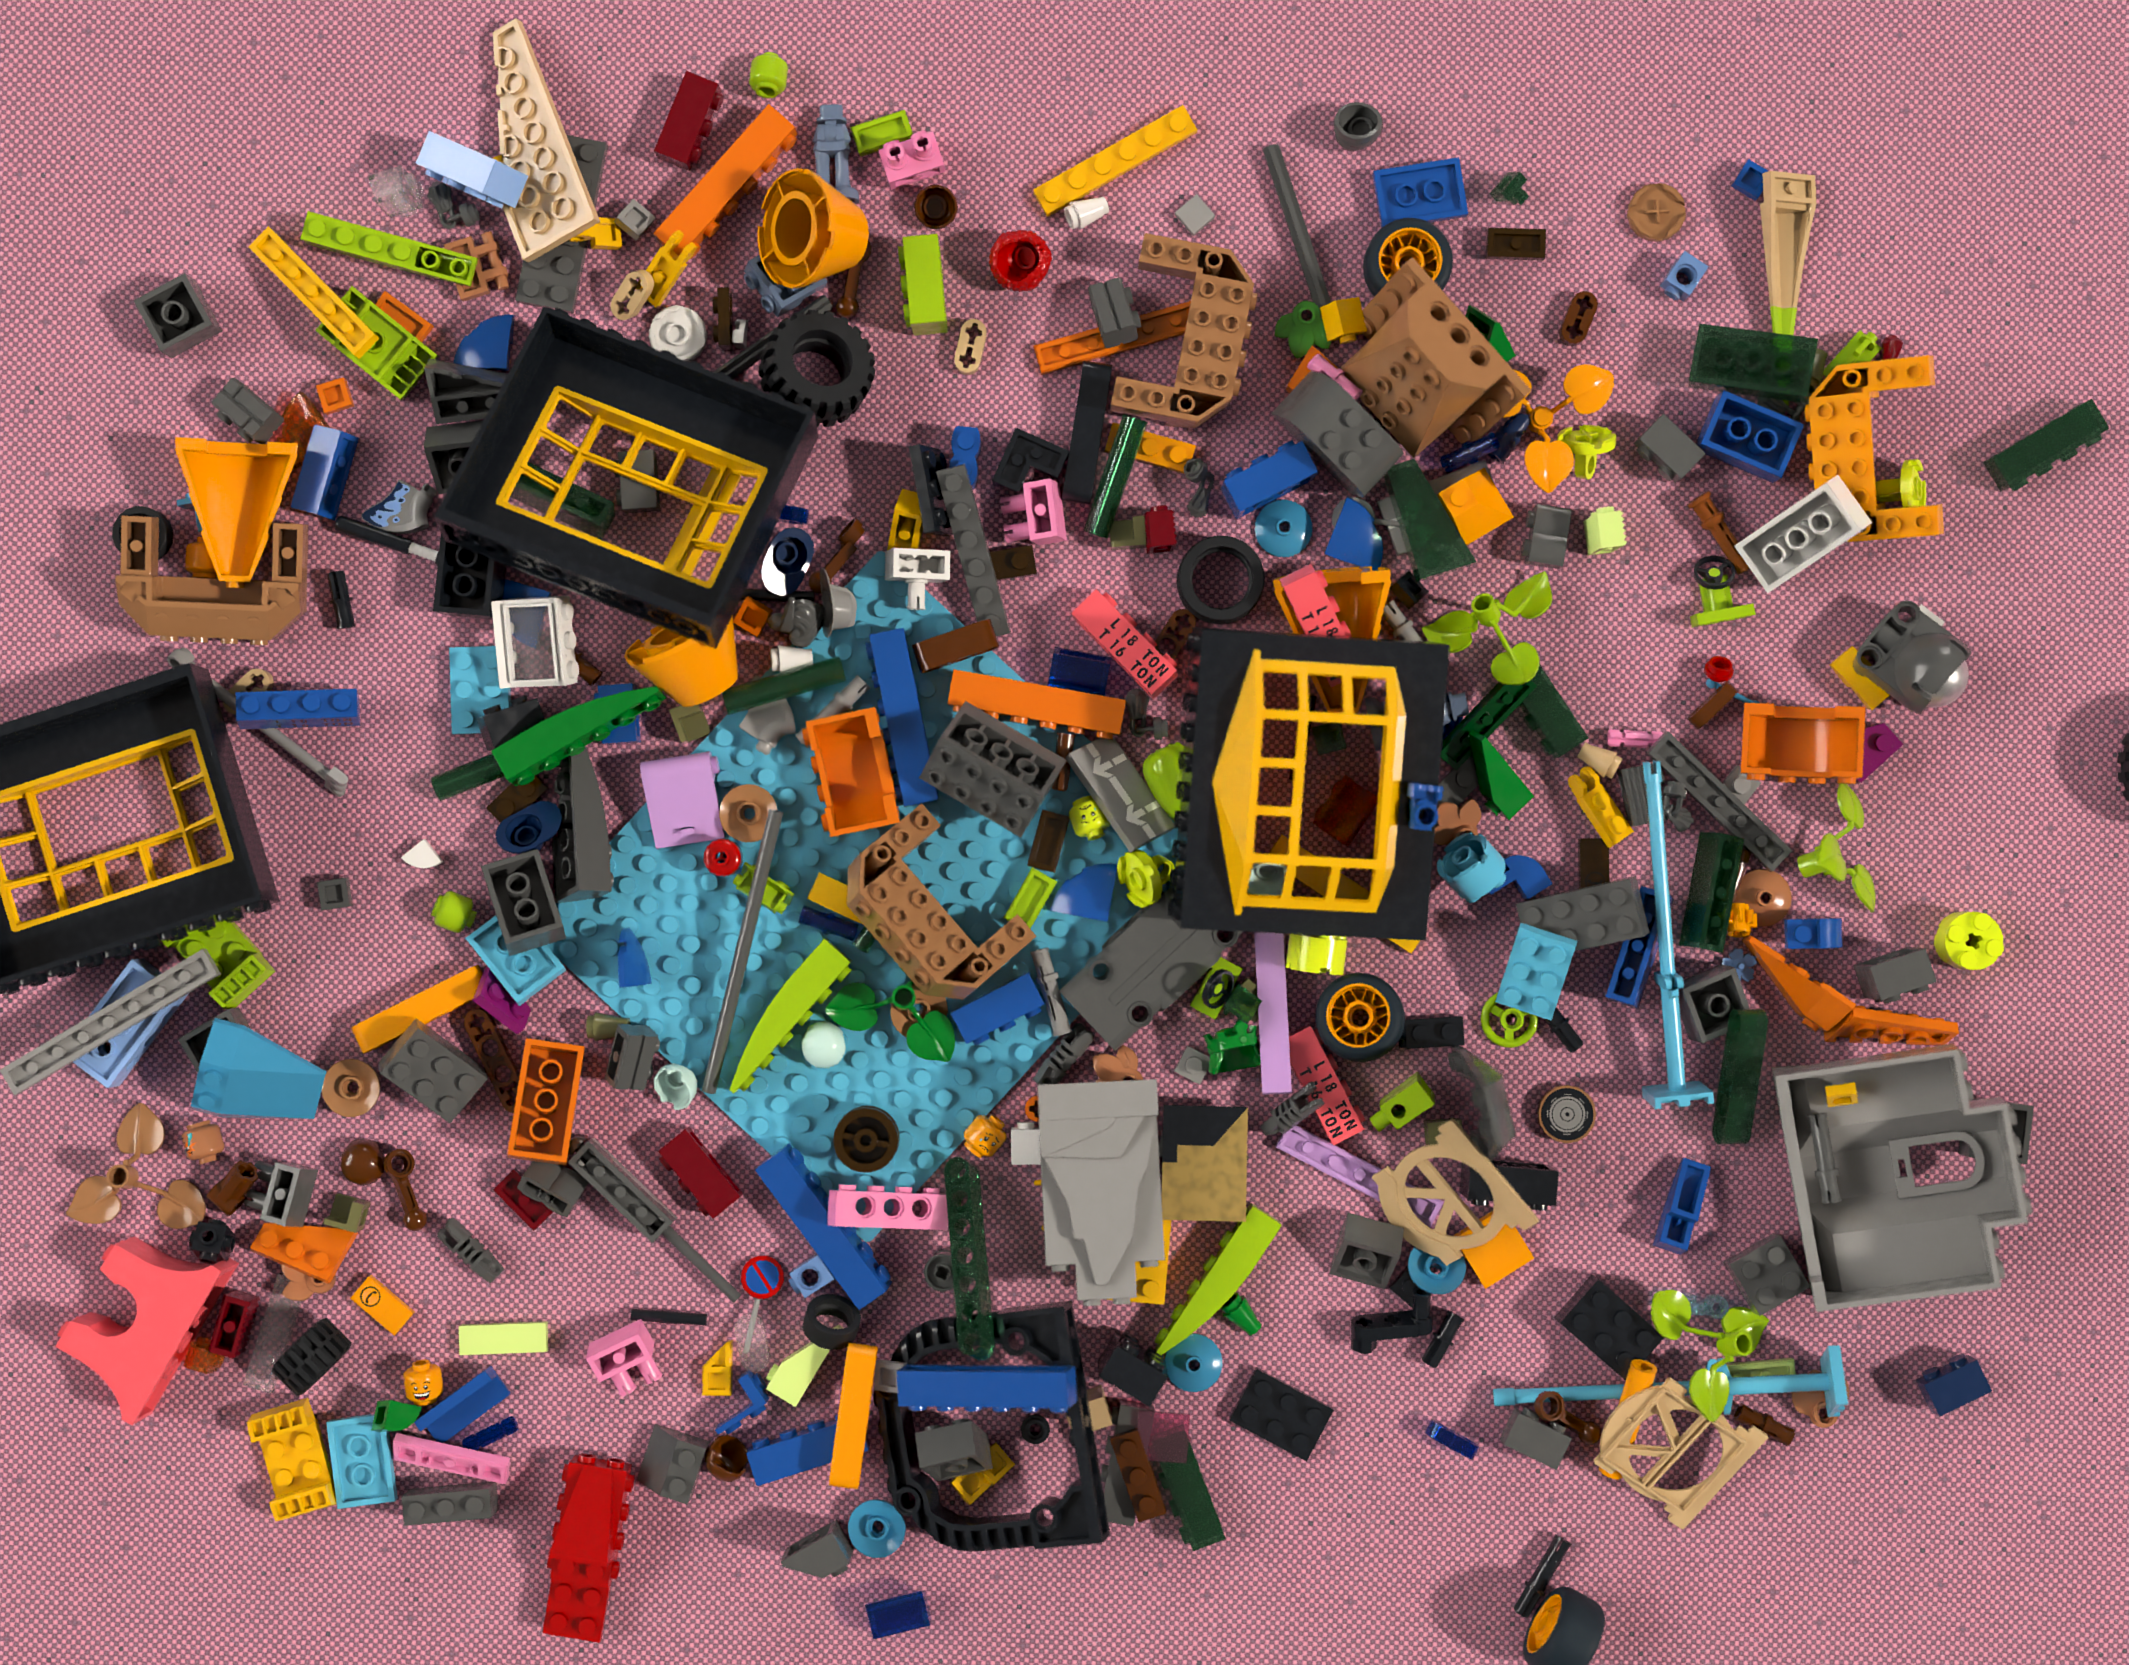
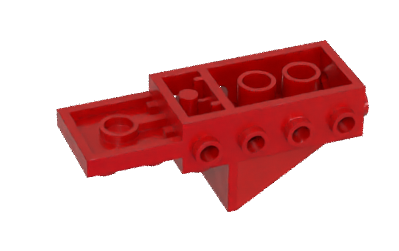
(586, 1545)

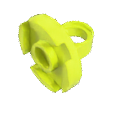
(1906, 488)
(1142, 876)

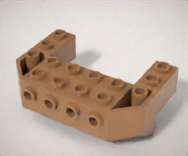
(1211, 336)
(204, 606)
(915, 925)

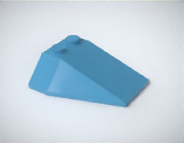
(254, 1077)

